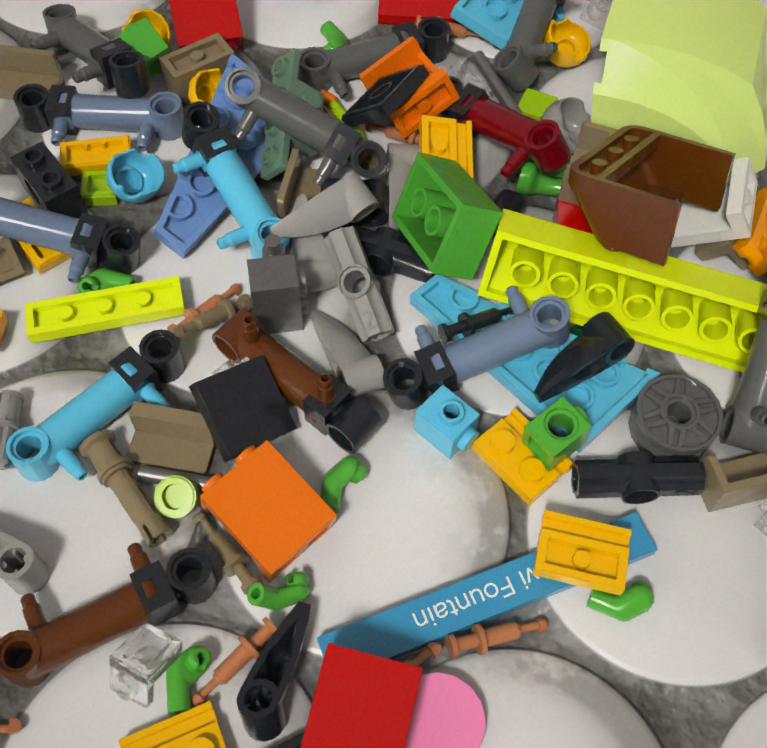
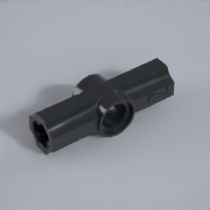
(391, 253)
(637, 477)

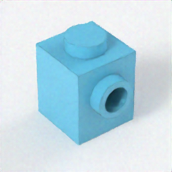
(447, 422)

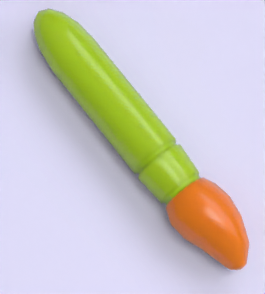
(337, 109)

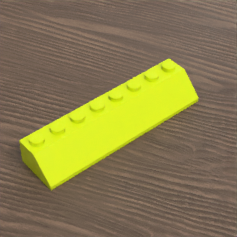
(665, 306)

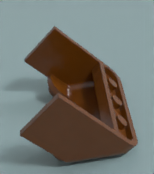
(635, 186)

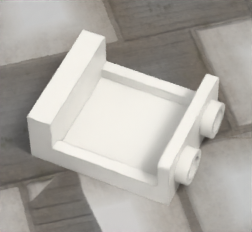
(733, 218)

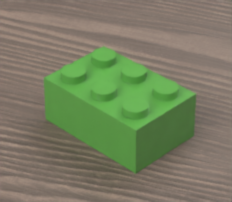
(446, 216)

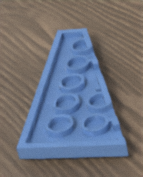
(195, 201)

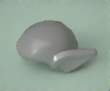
(569, 115)

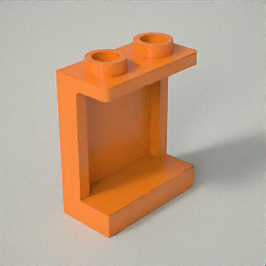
(430, 96)
(267, 508)

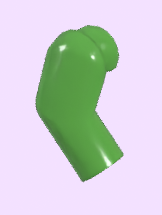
(333, 35)
(104, 279)
(337, 477)

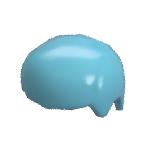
(135, 176)

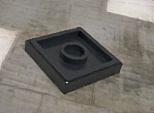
(385, 96)
(242, 407)

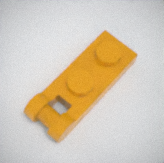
(755, 247)

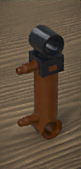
(321, 397)
(143, 600)

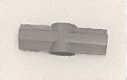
(367, 305)

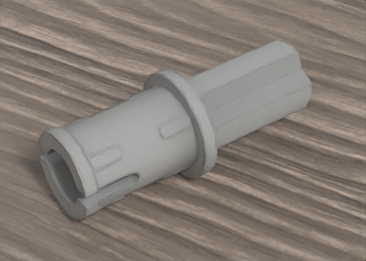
(10, 410)

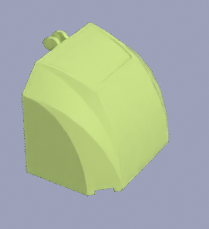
(688, 72)

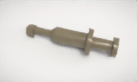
(222, 312)
(234, 562)

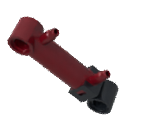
(522, 134)

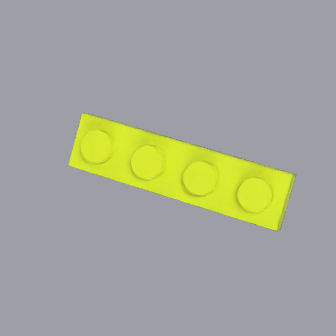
(104, 309)

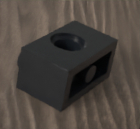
(48, 181)

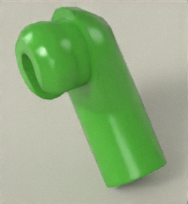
(283, 597)
(629, 605)
(182, 675)

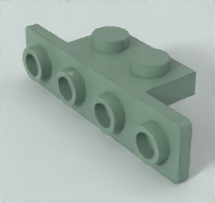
(277, 143)

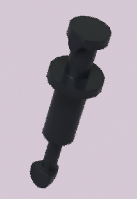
(468, 324)

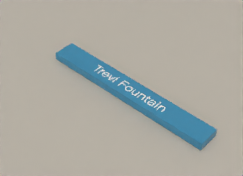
(465, 603)

